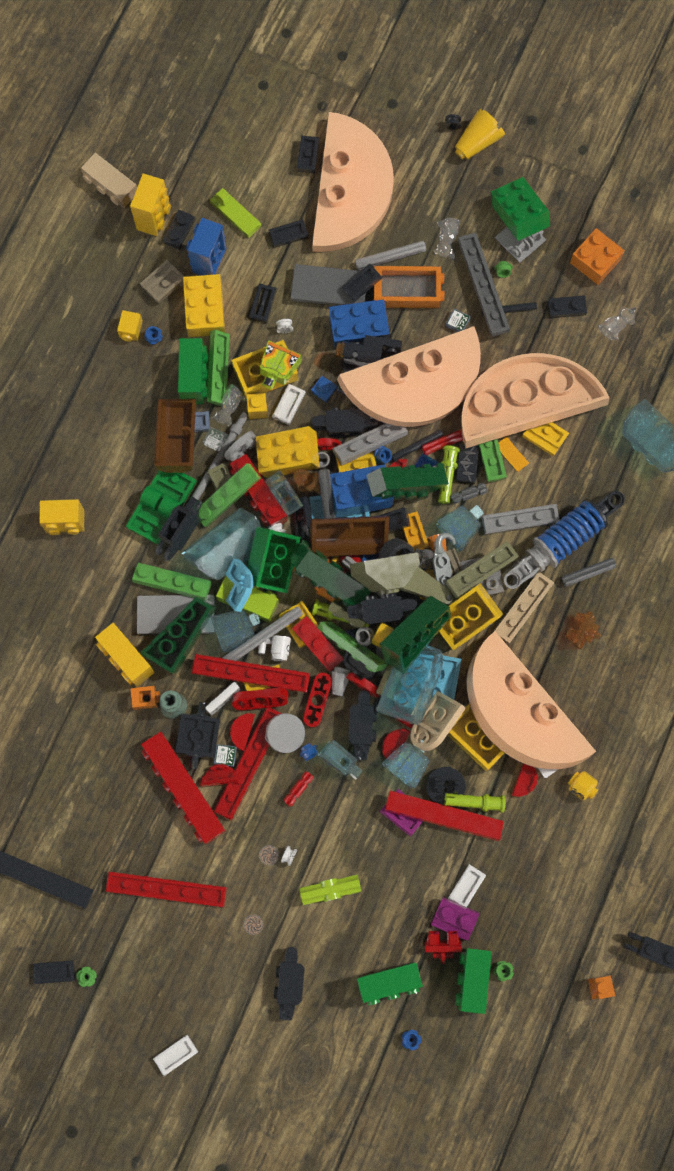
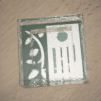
(214, 439)

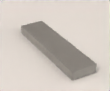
(368, 442)
(520, 519)

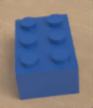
(206, 247)
(356, 320)
(353, 493)

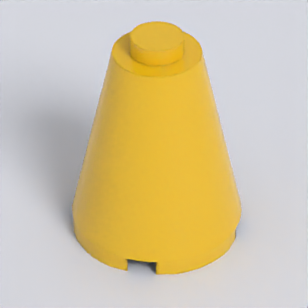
(478, 135)

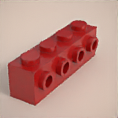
(261, 496)

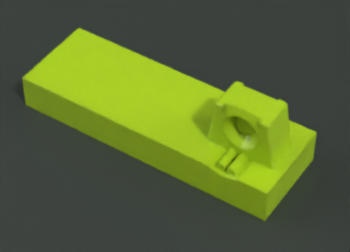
(235, 213)

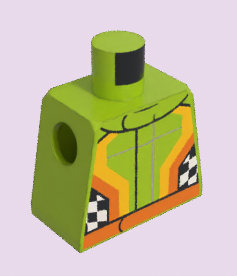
(278, 364)

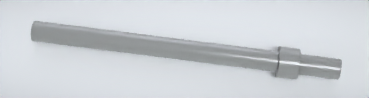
(235, 430)

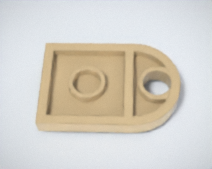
(437, 722)

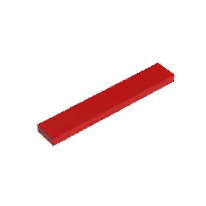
(250, 673)
(246, 768)
(444, 816)
(166, 889)

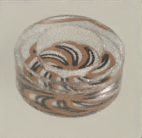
(269, 855)
(253, 924)

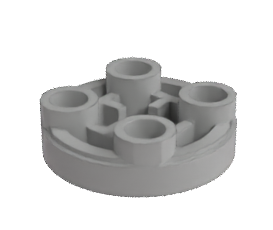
(238, 448)
(285, 733)

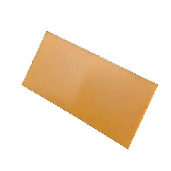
(512, 454)

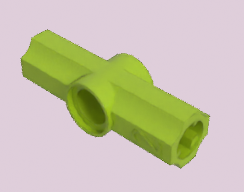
(330, 889)

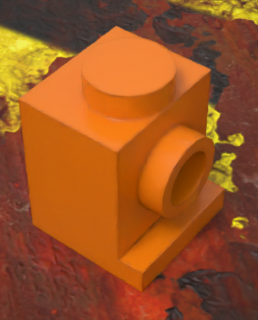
(138, 695)
(601, 987)

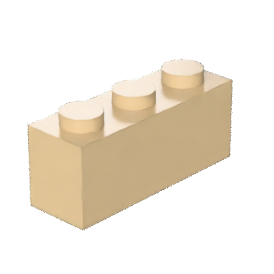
(109, 180)

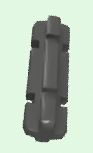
(468, 493)

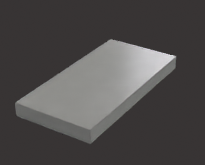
(158, 611)

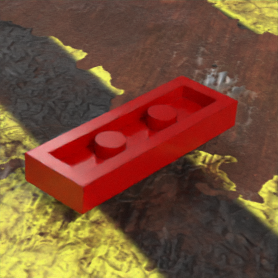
(317, 643)

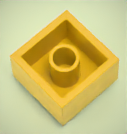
(62, 516)

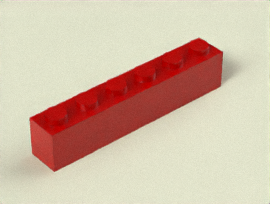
(183, 788)

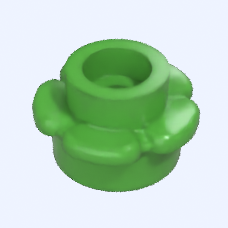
(503, 269)
(503, 976)
(91, 977)

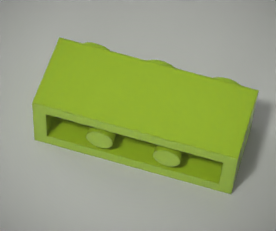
(258, 602)

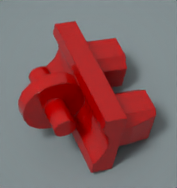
(443, 948)

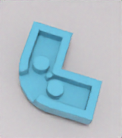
(243, 584)

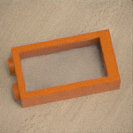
(410, 286)

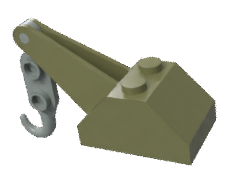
(403, 574)

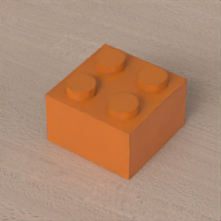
(597, 256)

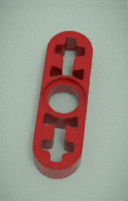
(326, 687)
(272, 698)

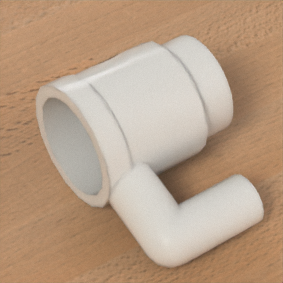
(279, 647)

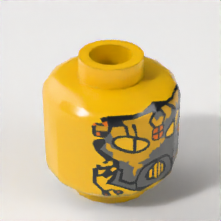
(583, 785)

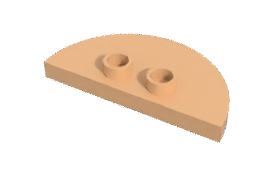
(353, 185)
(416, 383)
(527, 394)
(519, 712)

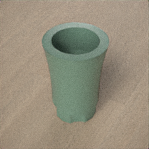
(174, 710)

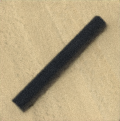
(518, 307)
(418, 444)

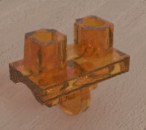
(307, 481)
(586, 632)

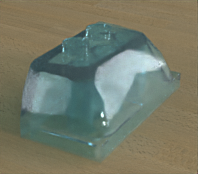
(651, 435)
(222, 544)
(409, 693)

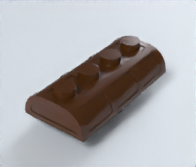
(175, 435)
(349, 535)

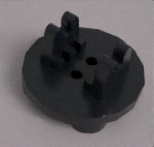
(436, 784)

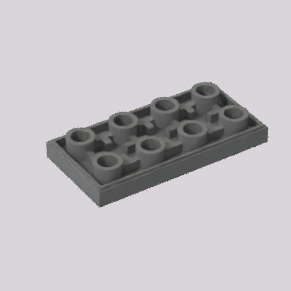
(322, 285)

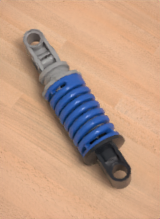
(563, 538)

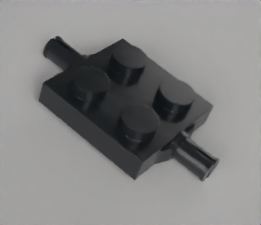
(198, 735)

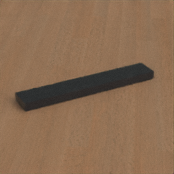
(45, 880)

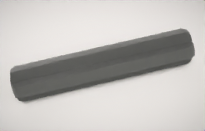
(326, 493)
(588, 572)

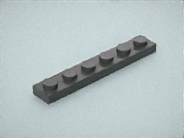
(483, 284)

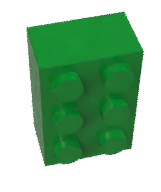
(520, 208)
(193, 369)
(271, 559)
(473, 980)
(390, 983)

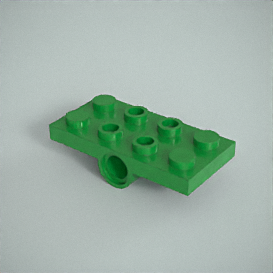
(159, 502)

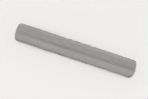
(391, 255)

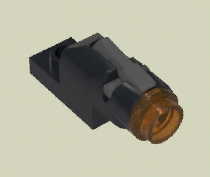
(370, 352)

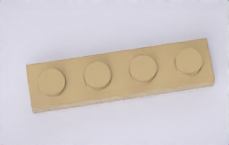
(524, 607)

